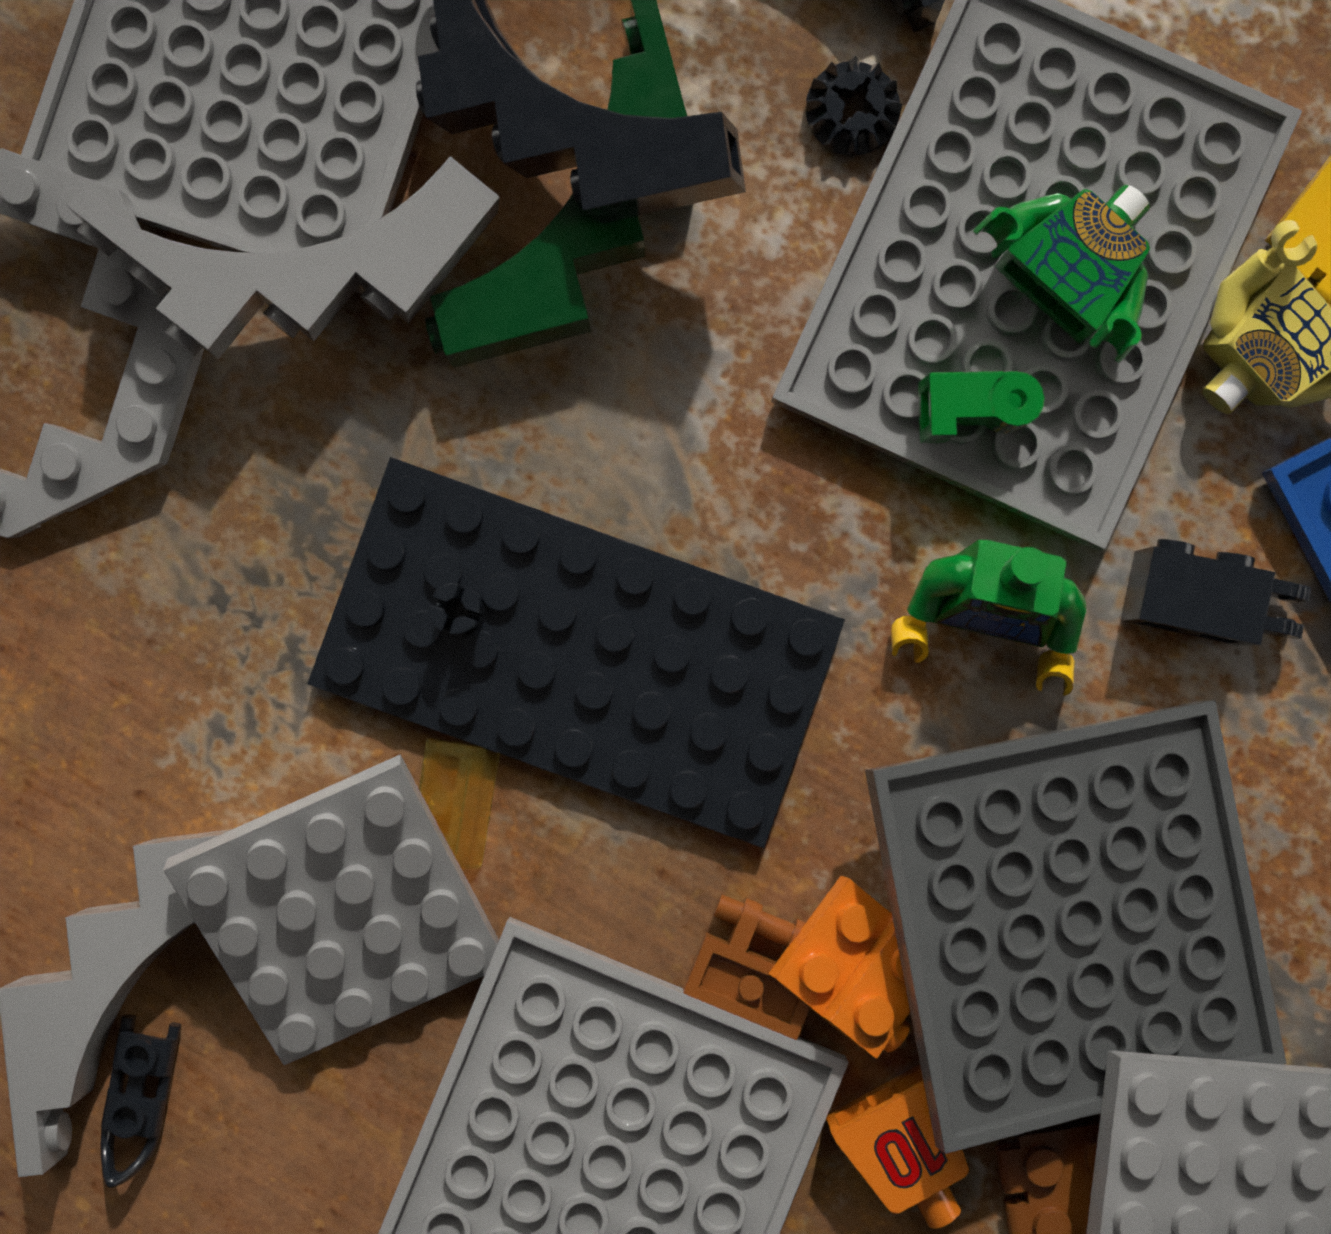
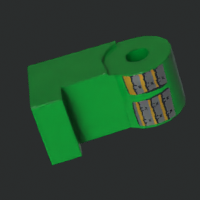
(988, 398)

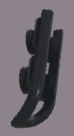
(131, 1111)

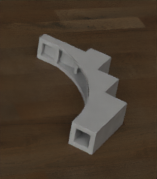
(219, 291)

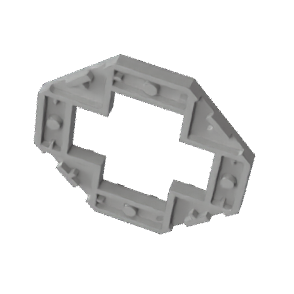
(156, 382)

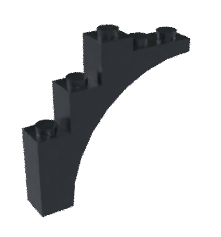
(621, 160)

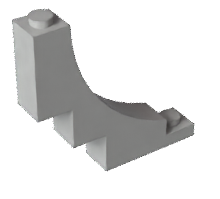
(62, 1019)

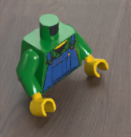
(1003, 595)

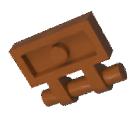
(738, 978)

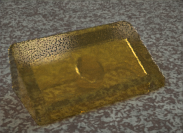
(459, 791)

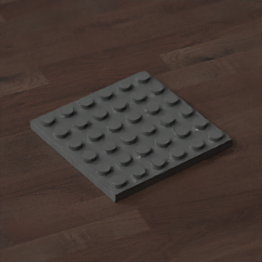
(1070, 909)

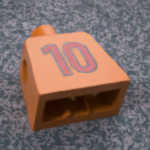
(895, 1151)

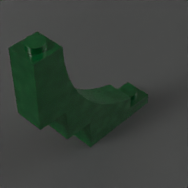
(537, 291)

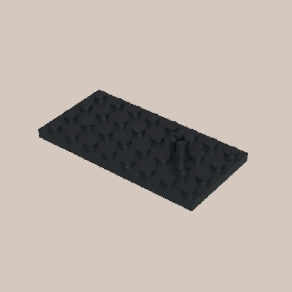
(576, 652)

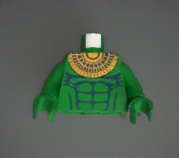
(1078, 261)

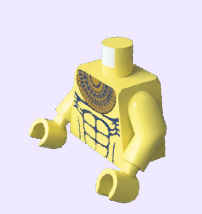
(1270, 330)

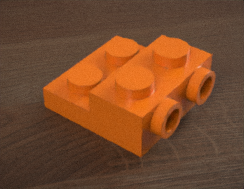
(850, 969)

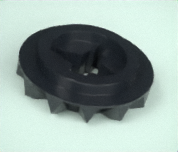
(863, 131)

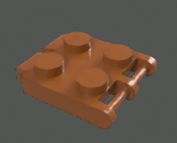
(1054, 1174)

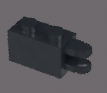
(1207, 596)

